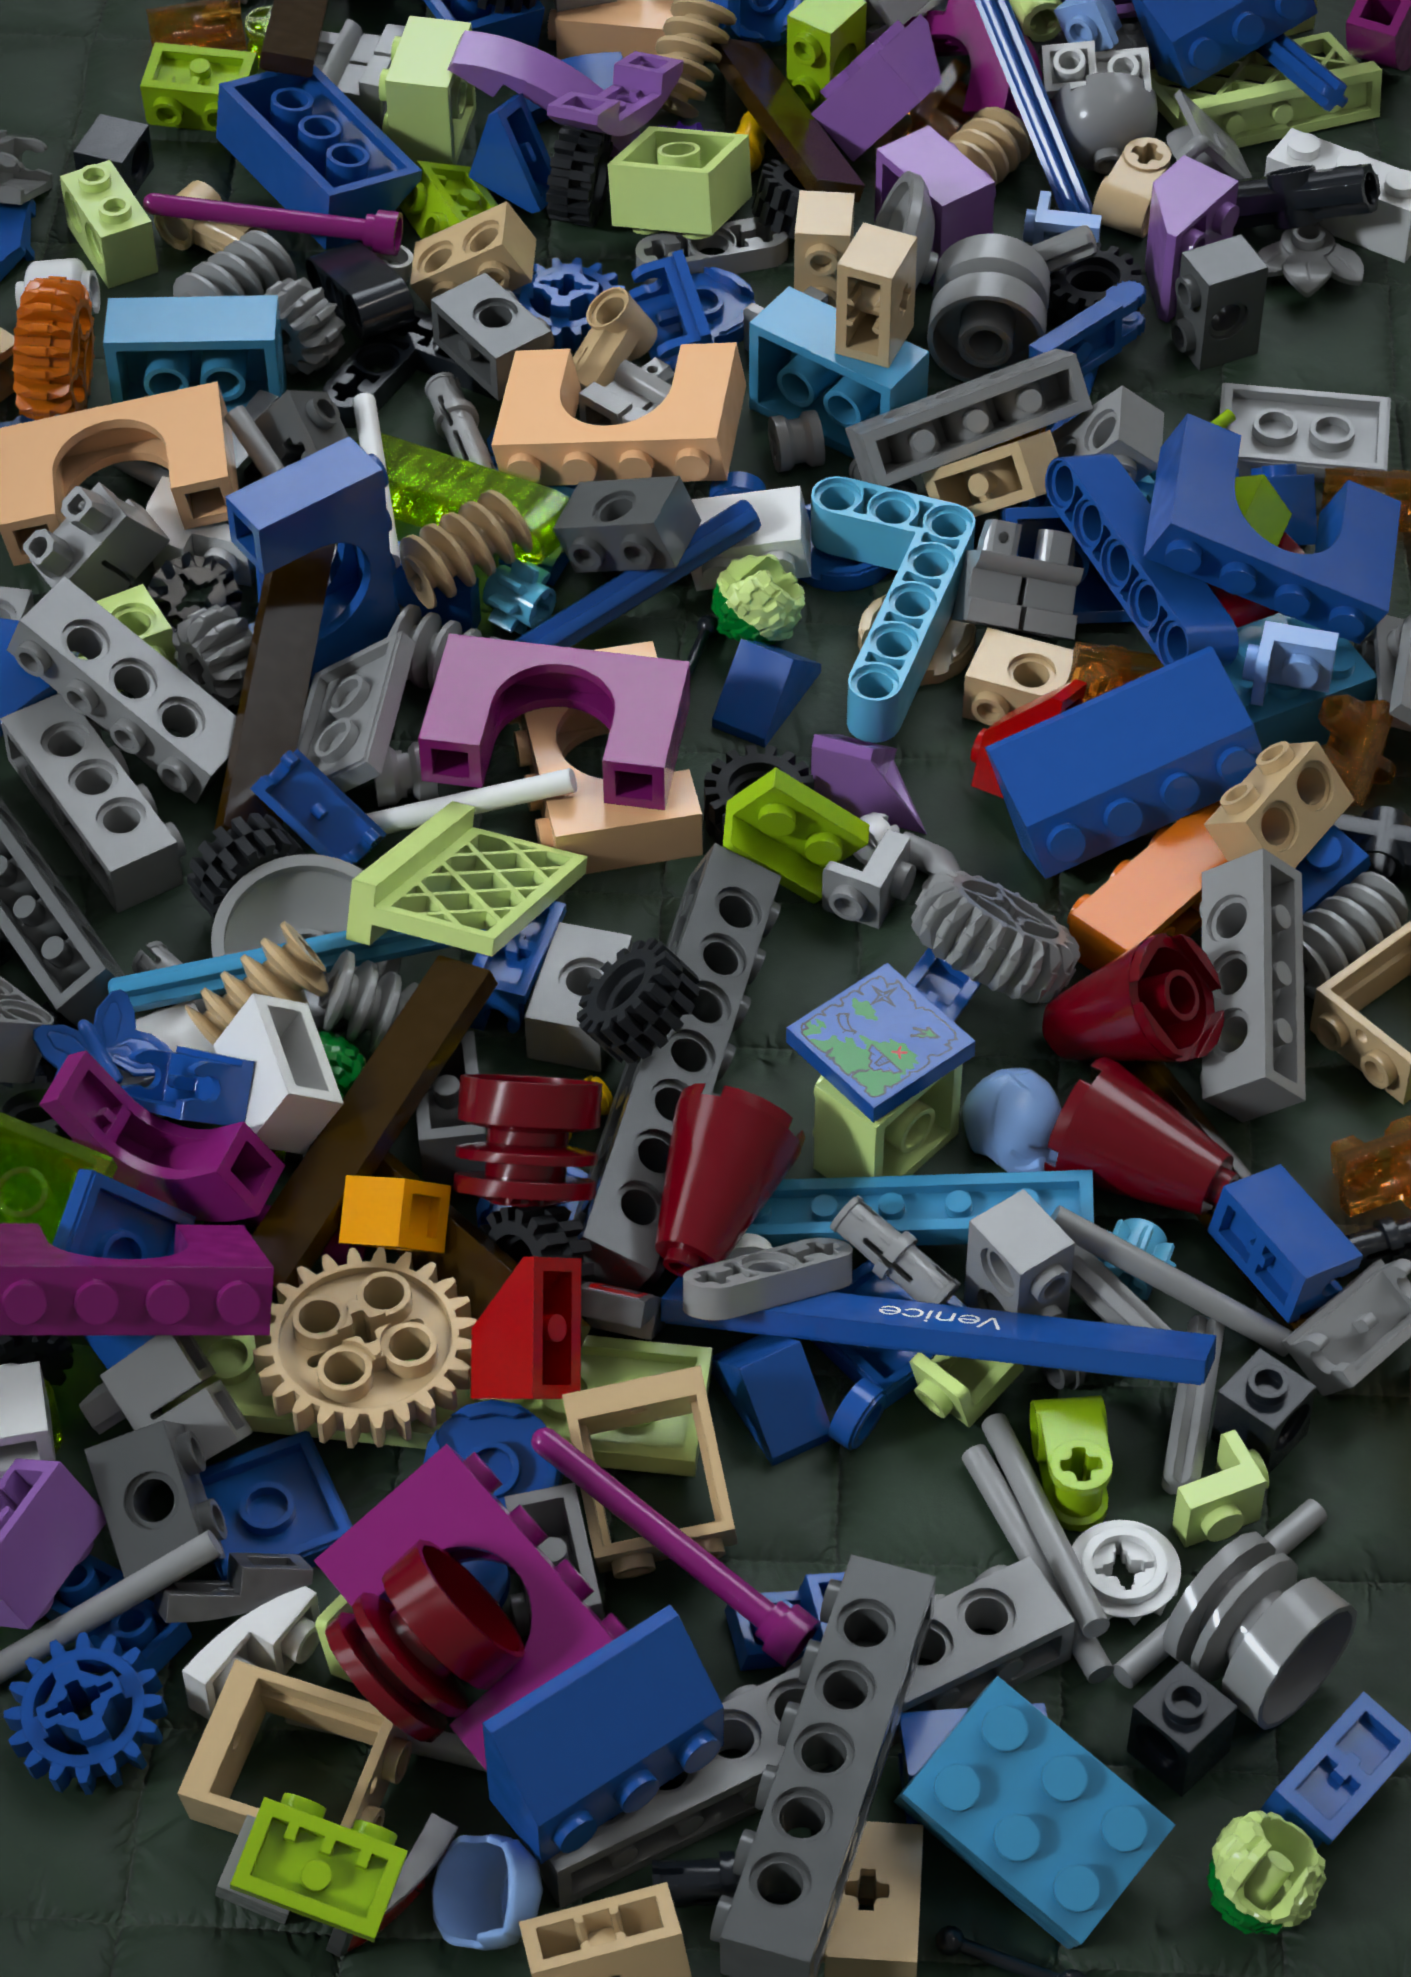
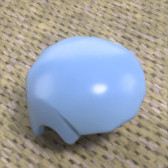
(485, 1891)

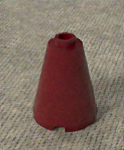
(1140, 1006)
(1138, 1144)
(720, 1173)

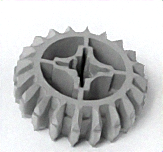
(995, 936)

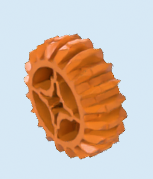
(53, 348)

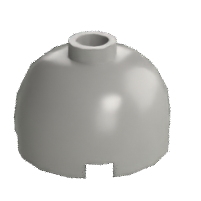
(1105, 117)

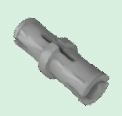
(893, 1253)

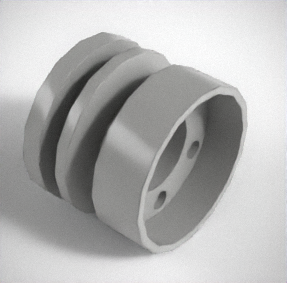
(1259, 1629)

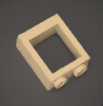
(1351, 1034)
(635, 1404)
(236, 1721)

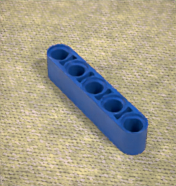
(1111, 526)

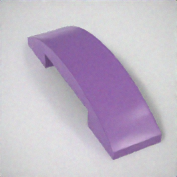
(495, 60)
(637, 93)

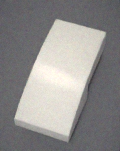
(1075, 60)
(267, 1637)

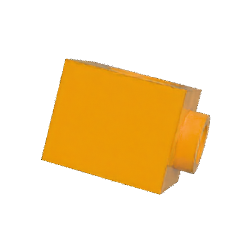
(395, 1214)

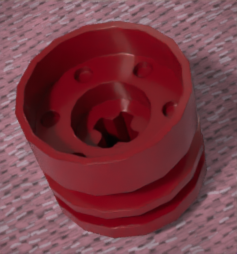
(527, 1138)
(415, 1650)

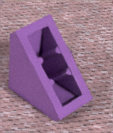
(862, 779)

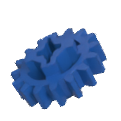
(563, 297)
(56, 1726)

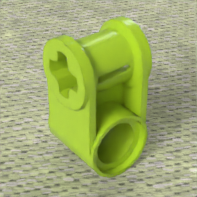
(1073, 1458)

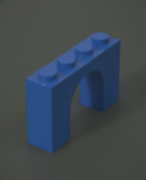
(318, 503)
(1203, 534)

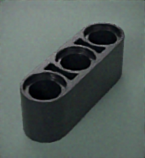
(366, 290)

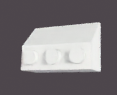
(1381, 231)

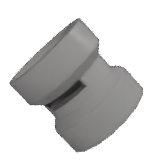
(401, 777)

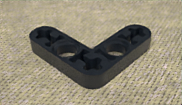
(404, 350)

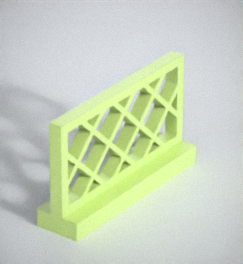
(1268, 111)
(448, 890)

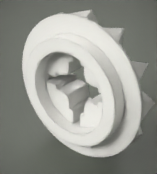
(1144, 1553)

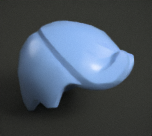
(1012, 1119)

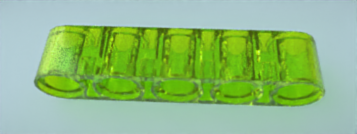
(432, 483)

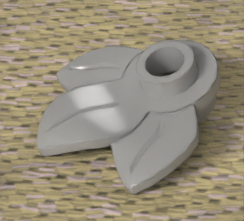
(1310, 258)

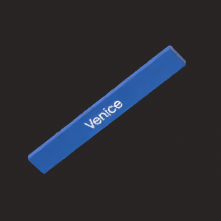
(973, 1334)

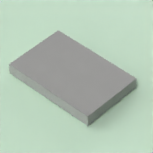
(1307, 428)
(355, 711)

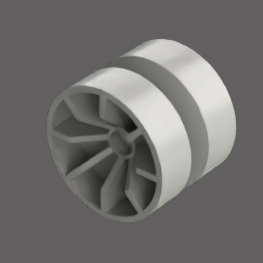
(987, 305)

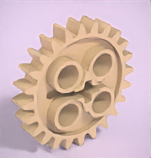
(366, 1347)

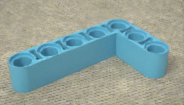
(927, 547)

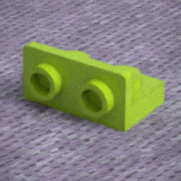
(184, 83)
(444, 198)
(791, 831)
(320, 1866)

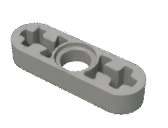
(759, 248)
(767, 1278)

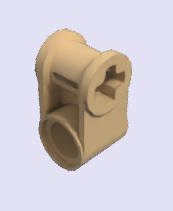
(1127, 191)

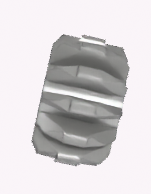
(308, 325)
(214, 651)

